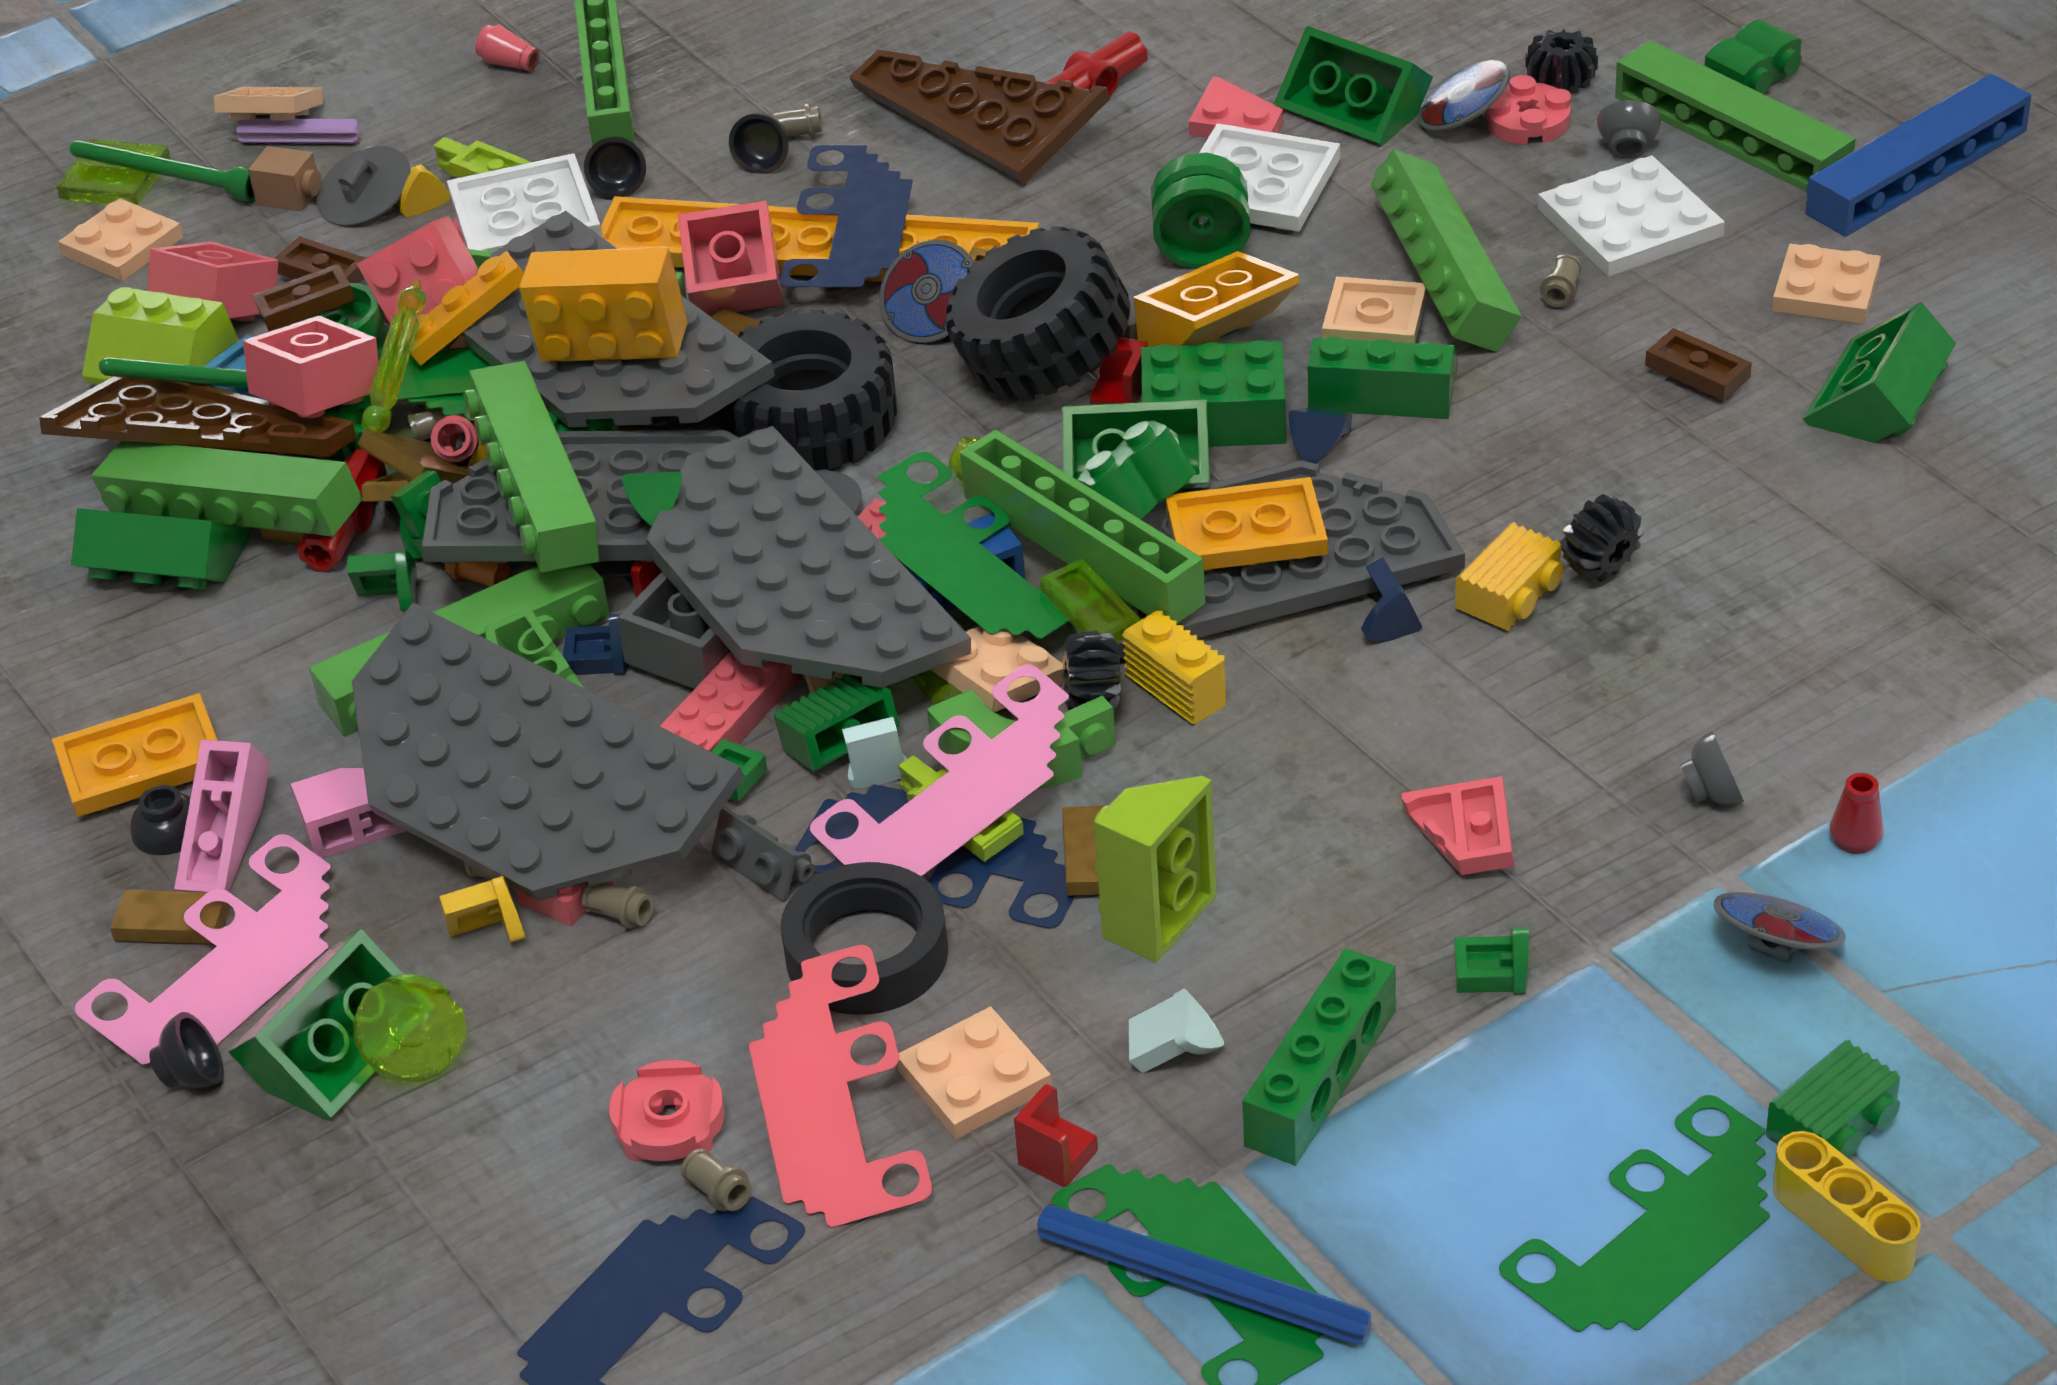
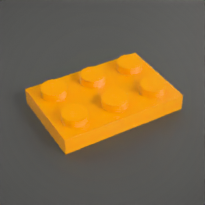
(1249, 523)
(133, 754)

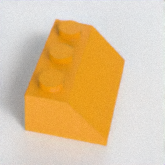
(1211, 301)

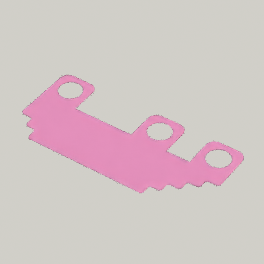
(967, 799)
(245, 969)

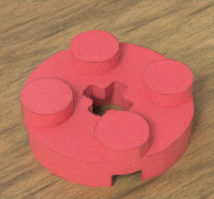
(1529, 111)
(672, 1136)

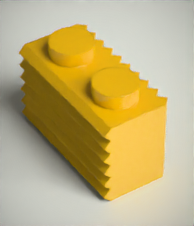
(1509, 576)
(1175, 667)

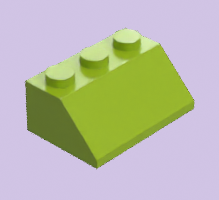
(156, 329)
(1155, 863)

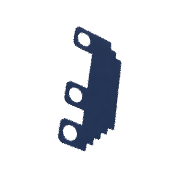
(868, 222)
(1021, 860)
(639, 1281)

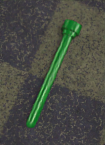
(235, 181)
(173, 372)

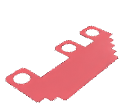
(808, 1103)

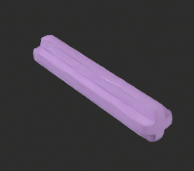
(298, 131)

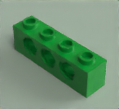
(1319, 1056)

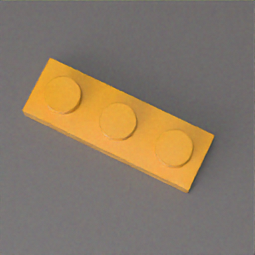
(465, 305)

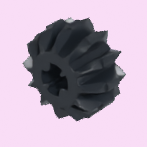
(1562, 60)
(1602, 537)
(1091, 668)

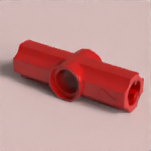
(1104, 65)
(326, 551)

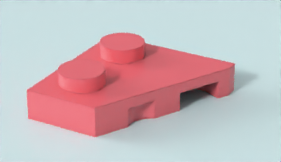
(1235, 107)
(1465, 823)

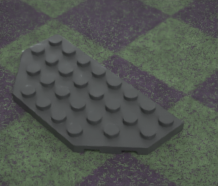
(705, 377)
(474, 523)
(1360, 529)
(794, 570)
(524, 763)

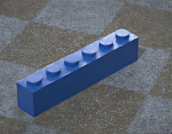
(1917, 154)

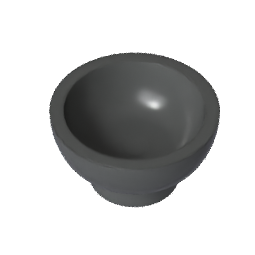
(1629, 127)
(1710, 774)

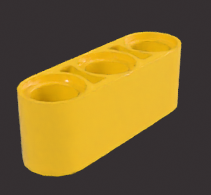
(1846, 1206)

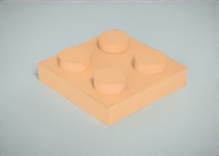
(279, 102)
(120, 239)
(1826, 283)
(1375, 310)
(995, 658)
(973, 1072)

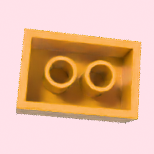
(604, 304)

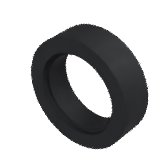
(863, 889)

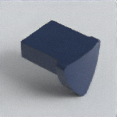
(1317, 431)
(1393, 613)
(595, 649)

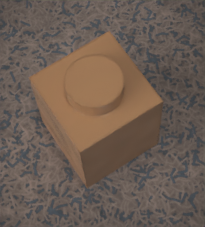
(285, 178)

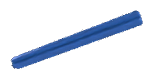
(1205, 1274)

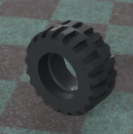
(1038, 313)
(828, 390)

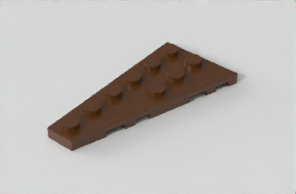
(984, 111)
(193, 417)

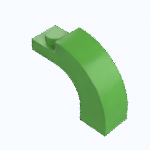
(1082, 731)

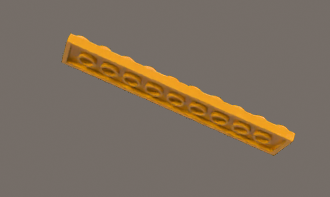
(655, 224)

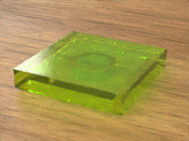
(106, 182)

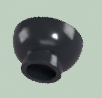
(759, 143)
(614, 167)
(160, 820)
(187, 1054)

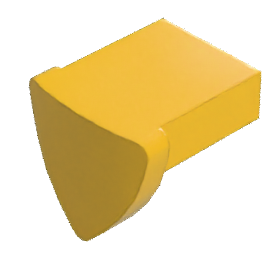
(422, 192)
(480, 907)

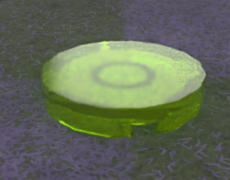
(409, 1028)

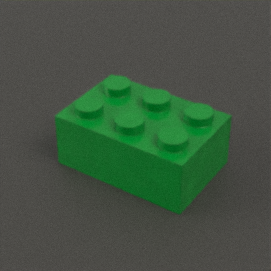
(1237, 380)

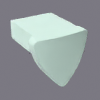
(873, 753)
(1171, 1030)

